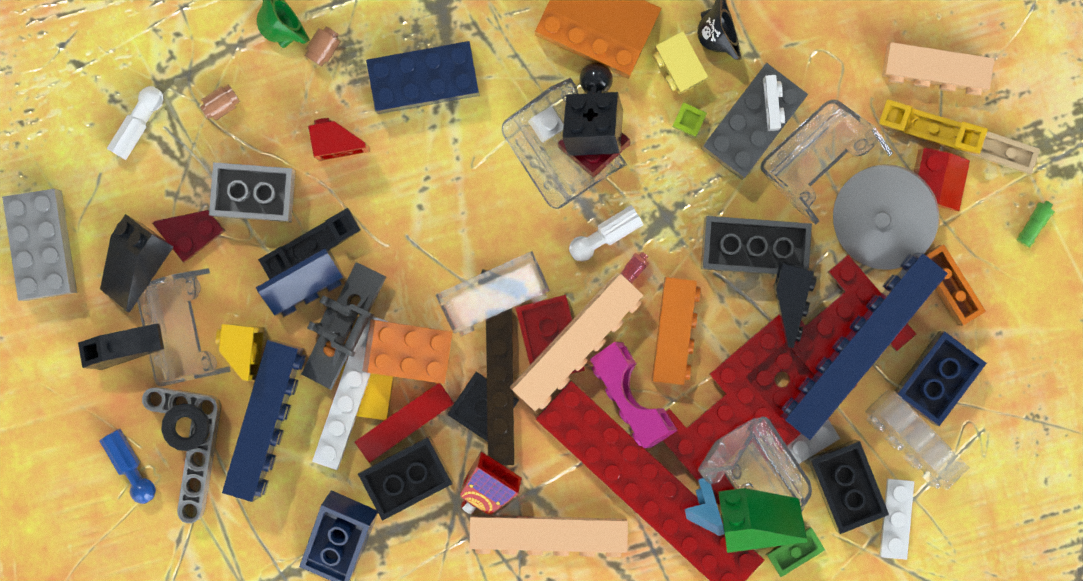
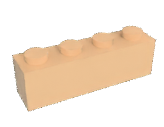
(937, 67)

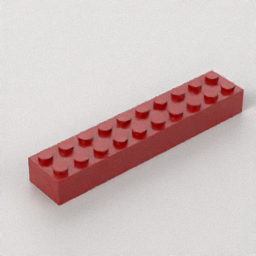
(641, 483)

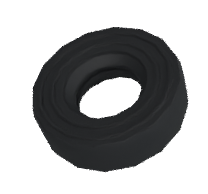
(201, 427)

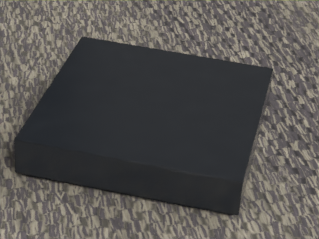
(471, 406)

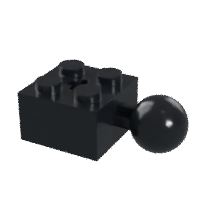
(595, 117)

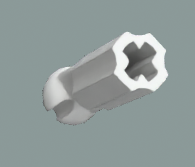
(133, 126)
(608, 232)

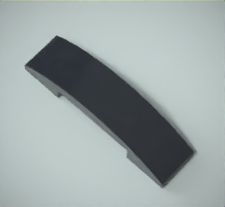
(325, 236)

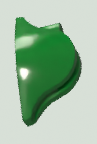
(280, 24)

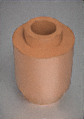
(322, 46)
(219, 102)

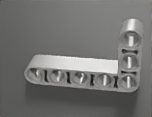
(191, 469)

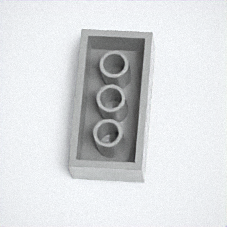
(39, 244)

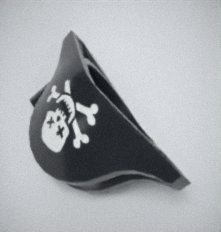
(717, 30)

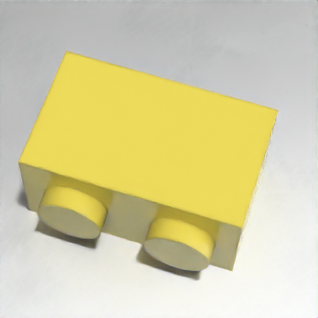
(680, 63)

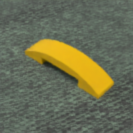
(933, 128)

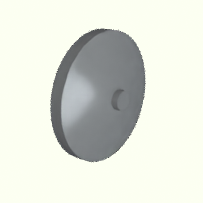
(885, 216)

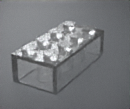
(916, 439)

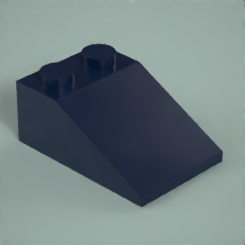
(338, 537)

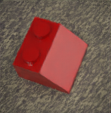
(333, 141)
(944, 175)

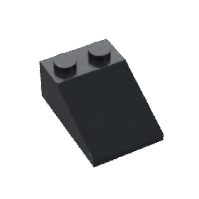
(132, 261)

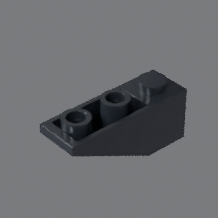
(791, 292)
(120, 347)

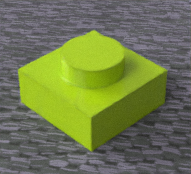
(689, 119)

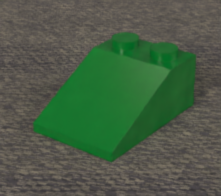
(760, 519)

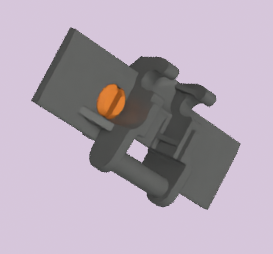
(330, 350)

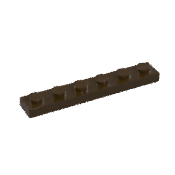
(499, 394)

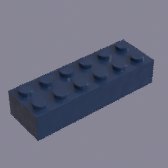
(263, 420)

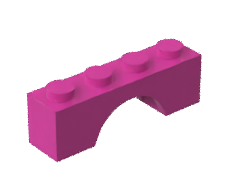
(615, 368)

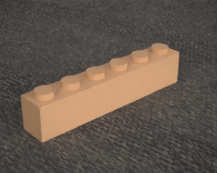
(576, 341)
(548, 534)

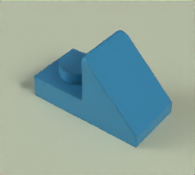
(707, 512)

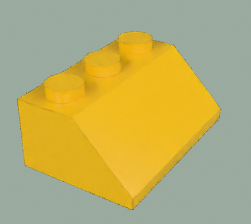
(241, 348)

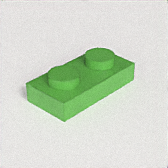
(788, 557)

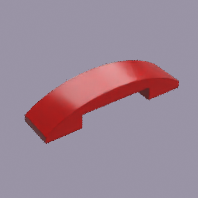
(404, 422)

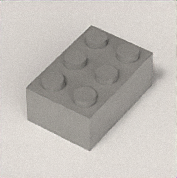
(252, 192)

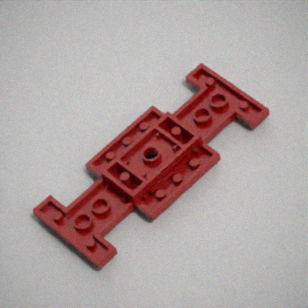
(750, 372)

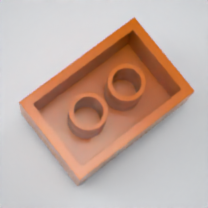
(407, 351)

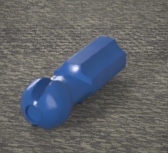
(126, 464)

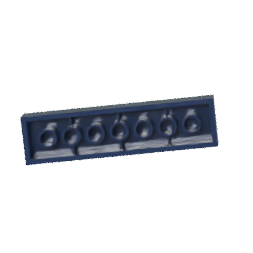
(864, 344)

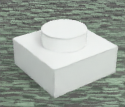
(546, 124)

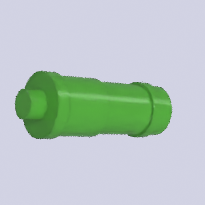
(1035, 224)

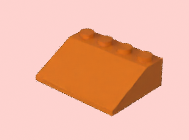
(600, 30)

